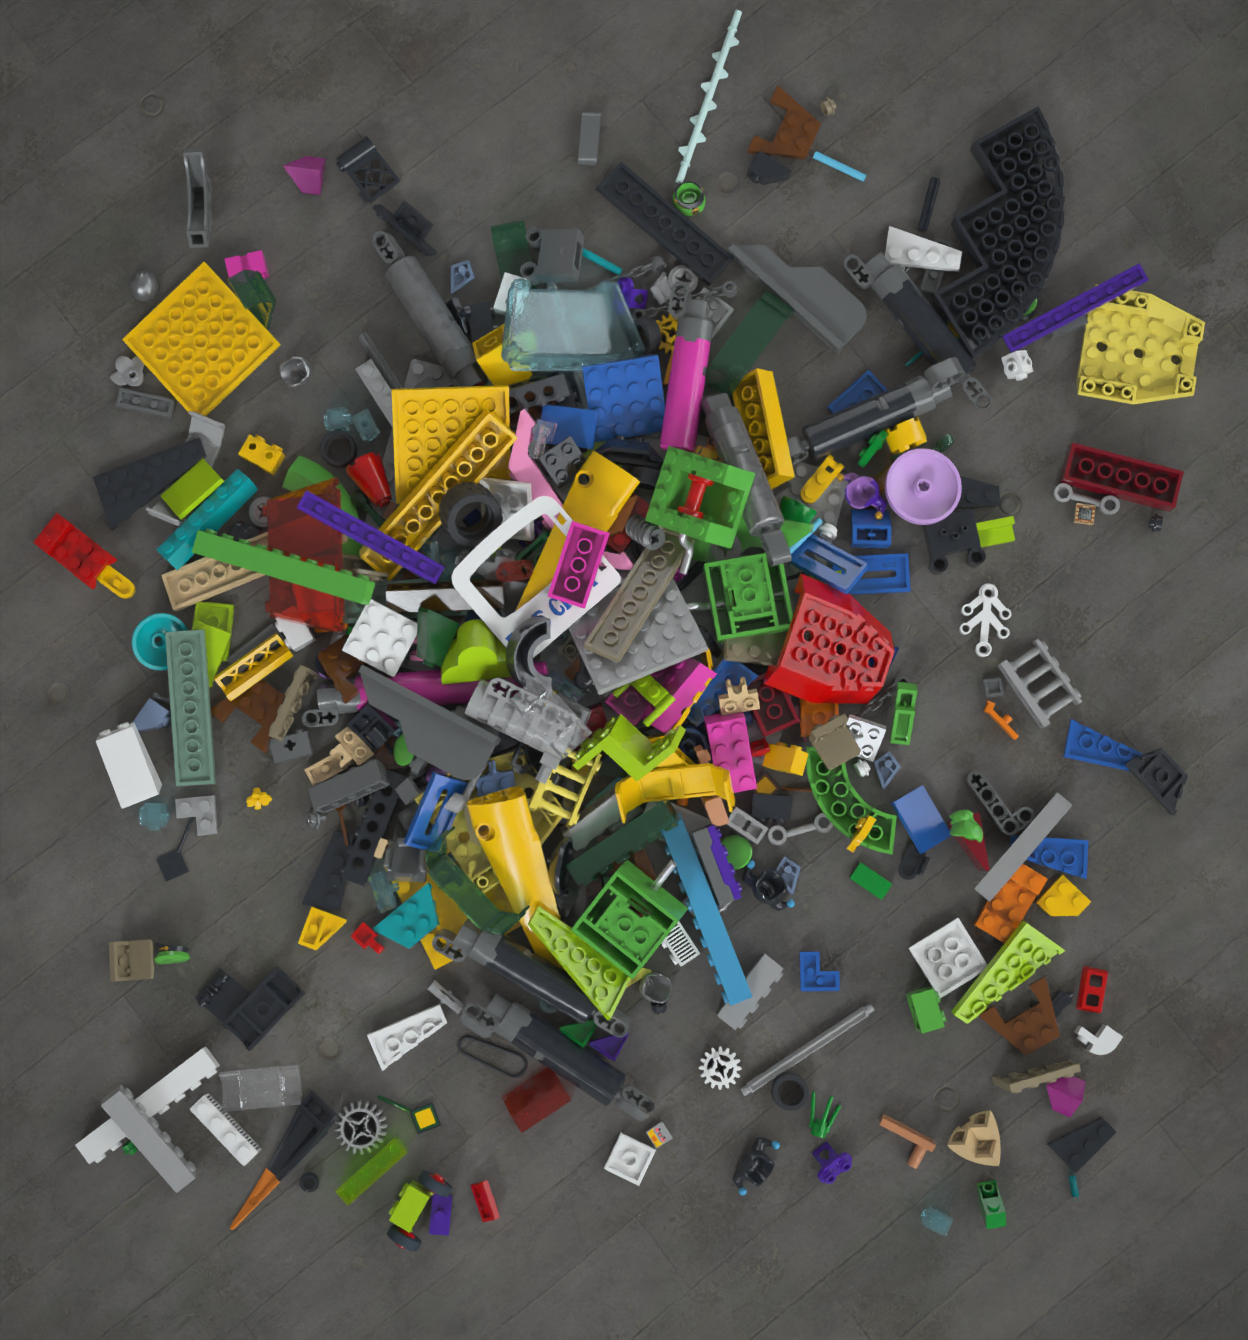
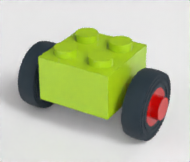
(407, 1210)

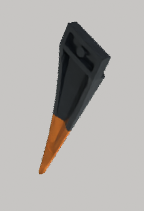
(305, 1131)

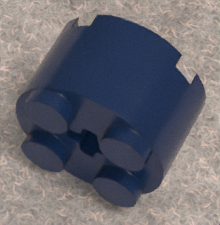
(696, 736)

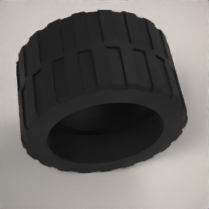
(460, 496)

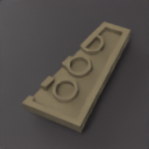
(755, 649)
(293, 702)
(1035, 1076)

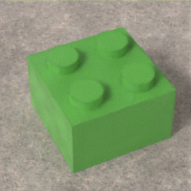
(925, 1009)

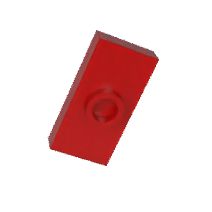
(485, 1201)

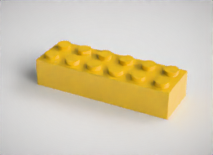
(762, 417)

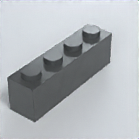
(349, 786)

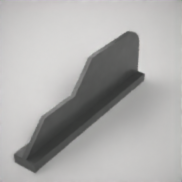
(810, 291)
(430, 729)

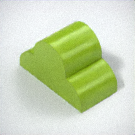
(474, 655)

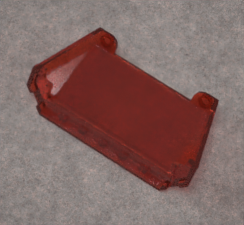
(311, 539)

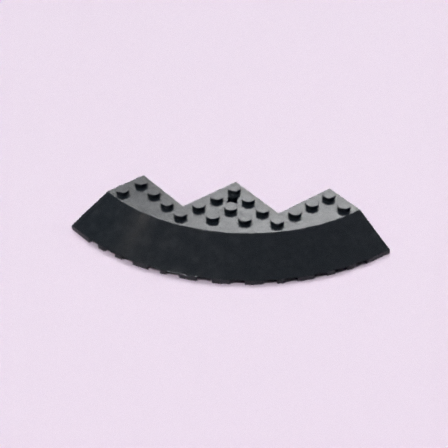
(1016, 235)

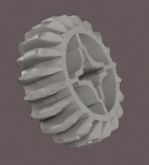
(353, 1122)

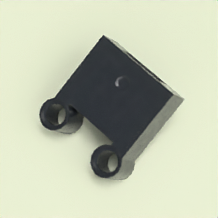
(951, 536)

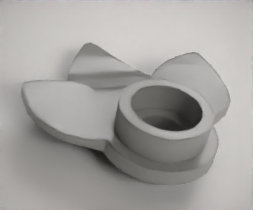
(126, 370)

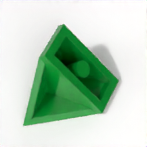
(579, 1032)

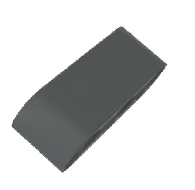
(589, 138)

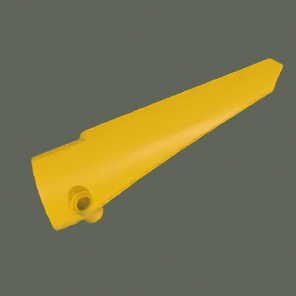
(588, 504)
(515, 856)

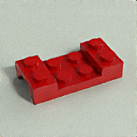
(74, 550)

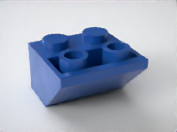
(868, 531)

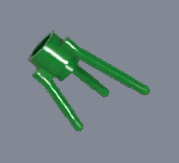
(821, 1127)

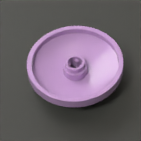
(923, 486)

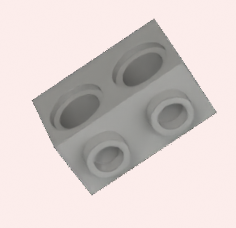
(746, 826)

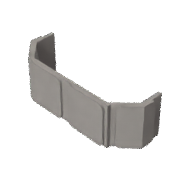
(211, 434)

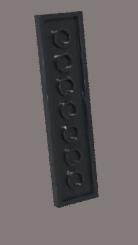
(665, 223)

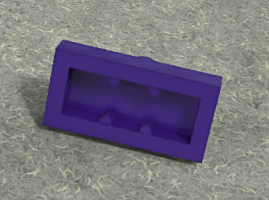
(440, 1215)

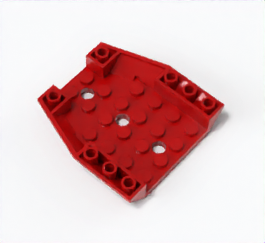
(813, 667)

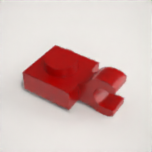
(366, 937)

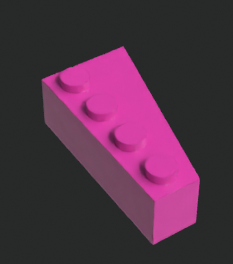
(683, 684)

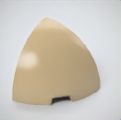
(978, 1139)

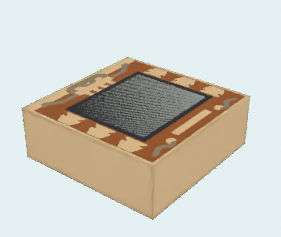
(1084, 514)

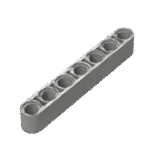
(1023, 847)

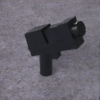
(1059, 1001)

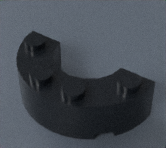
(522, 647)

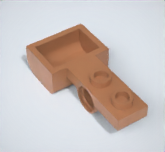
(712, 804)

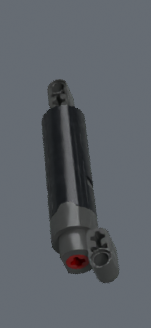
(917, 317)
(877, 412)
(527, 971)
(557, 1053)

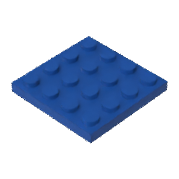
(626, 396)

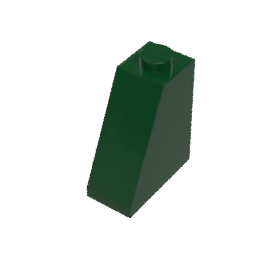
(434, 636)

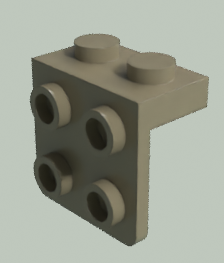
(359, 566)
(834, 742)
(131, 960)

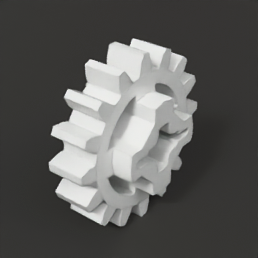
(728, 1065)

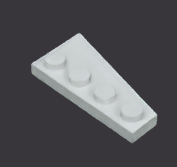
(919, 252)
(399, 1037)

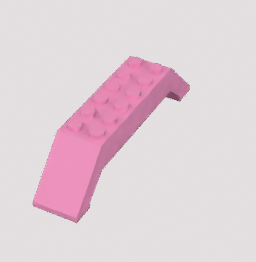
(526, 470)

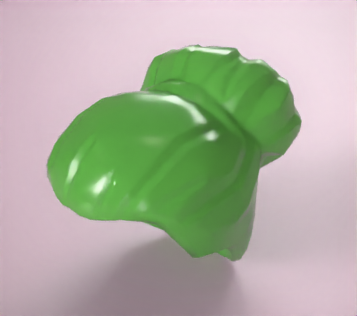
(965, 826)

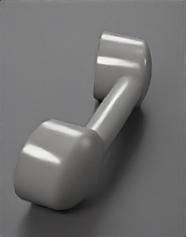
(1064, 492)
(458, 801)
(780, 835)

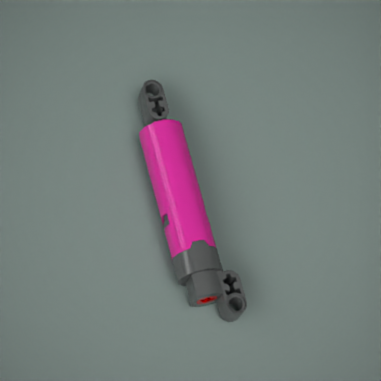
(687, 370)

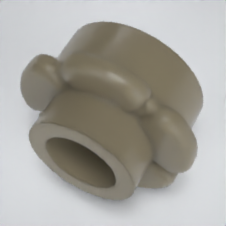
(828, 106)

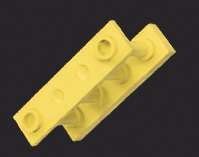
(536, 800)

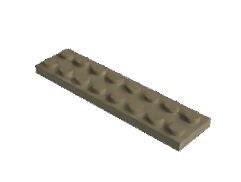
(636, 598)

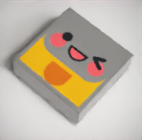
(659, 1134)

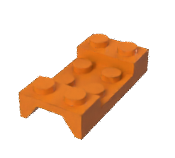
(1010, 904)

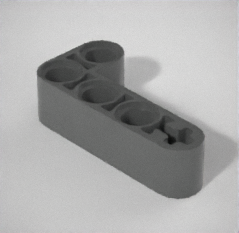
(995, 800)

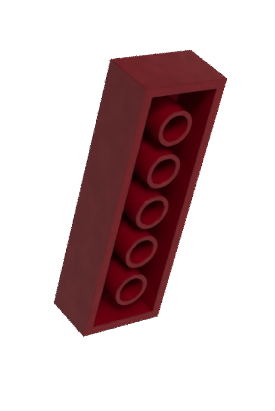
(1121, 477)

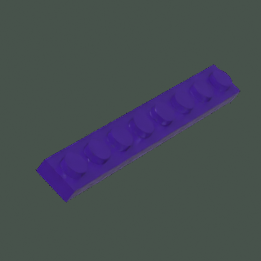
(1075, 308)
(370, 537)

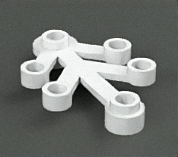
(986, 617)

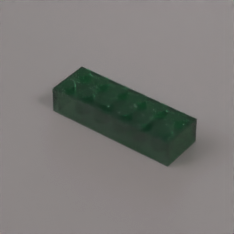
(623, 842)

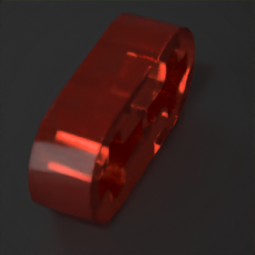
(515, 575)

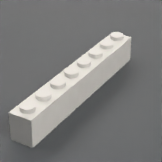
(154, 1100)

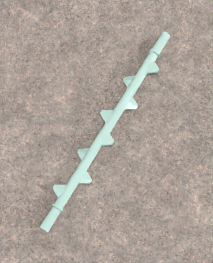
(708, 104)

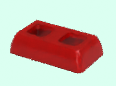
(1085, 989)

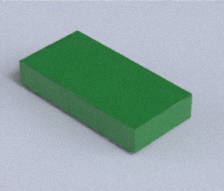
(870, 881)

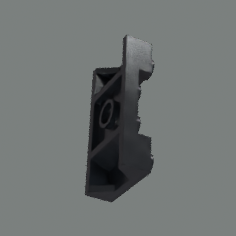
(264, 1008)

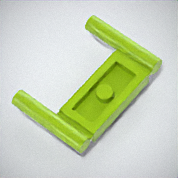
(653, 692)

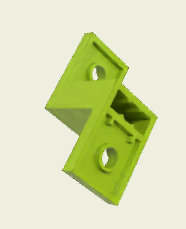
(628, 747)

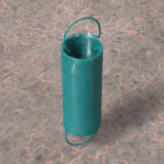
(1073, 1186)

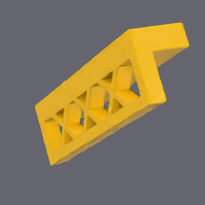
(258, 671)

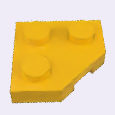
(1063, 899)

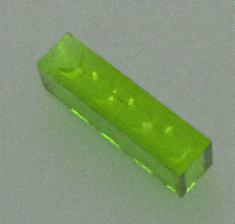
(372, 1170)

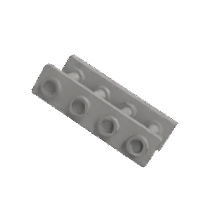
(1031, 700)

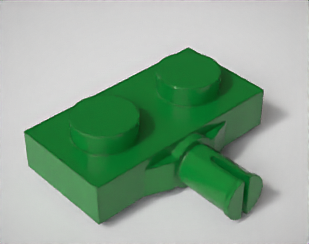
(876, 444)

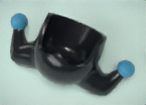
(767, 887)
(755, 1164)

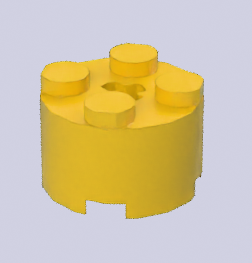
(906, 436)

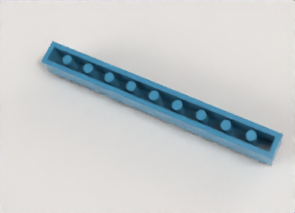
(706, 915)

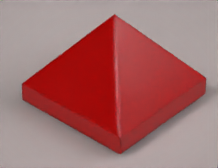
(759, 748)

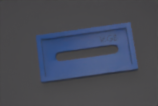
(852, 565)
(897, 584)
(438, 782)

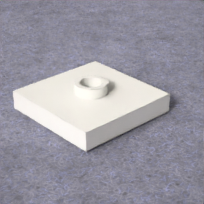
(629, 1159)

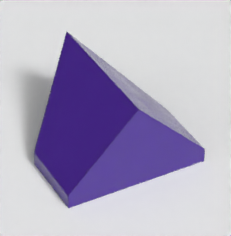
(609, 1045)

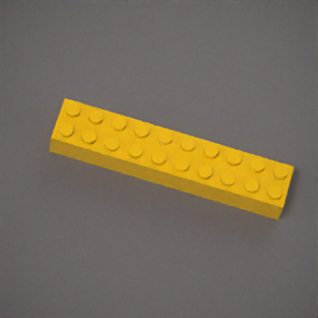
(464, 462)

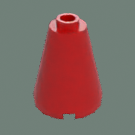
(371, 478)

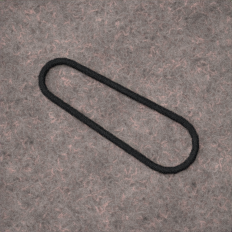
(488, 1065)

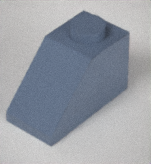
(152, 716)

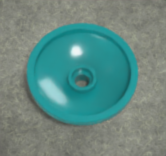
(144, 647)

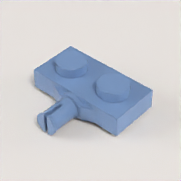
(494, 780)

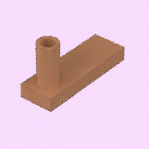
(922, 1142)

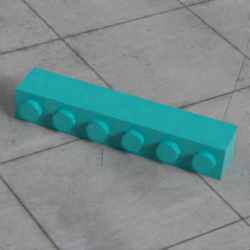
(210, 514)

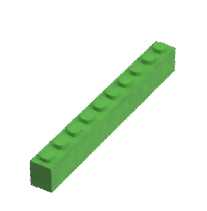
(283, 567)

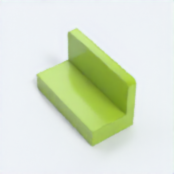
(996, 531)

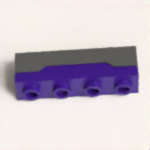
(715, 864)

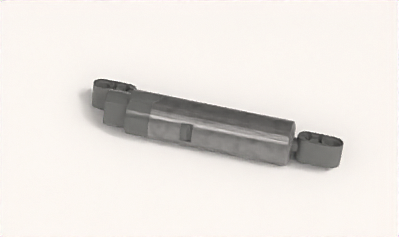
(430, 314)
(736, 449)

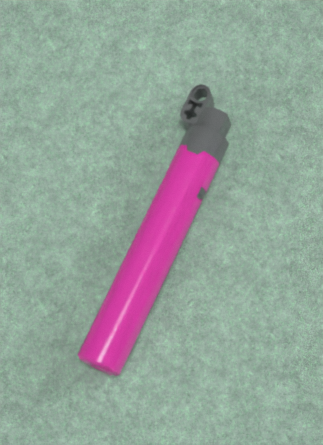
(424, 683)

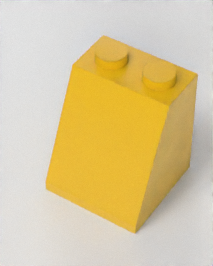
(488, 355)

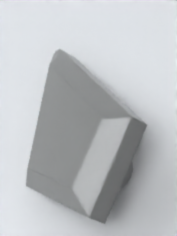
(661, 289)

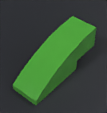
(903, 713)

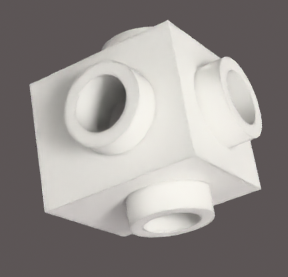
(1017, 365)

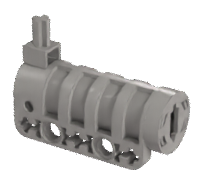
(497, 712)

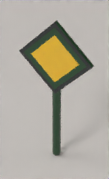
(423, 1117)

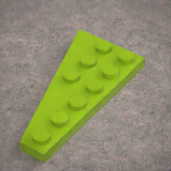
(587, 967)
(1009, 968)

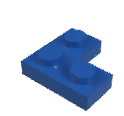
(812, 978)

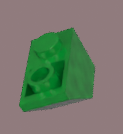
(991, 1204)

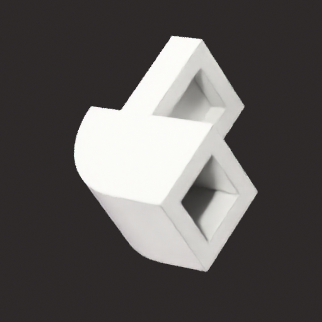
(1103, 1041)

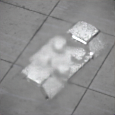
(550, 716)
(261, 1087)

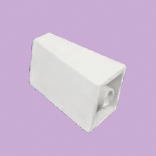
(128, 764)

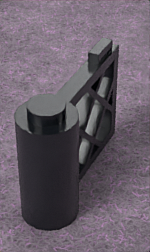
(359, 156)
(556, 778)

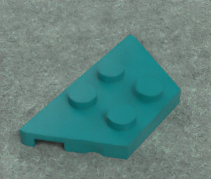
(412, 919)

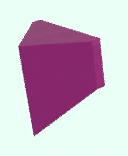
(307, 174)
(1066, 1094)

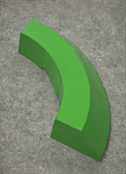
(306, 473)
(845, 806)

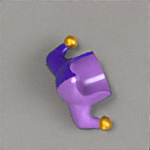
(863, 492)

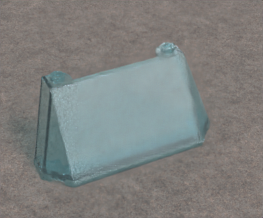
(567, 328)

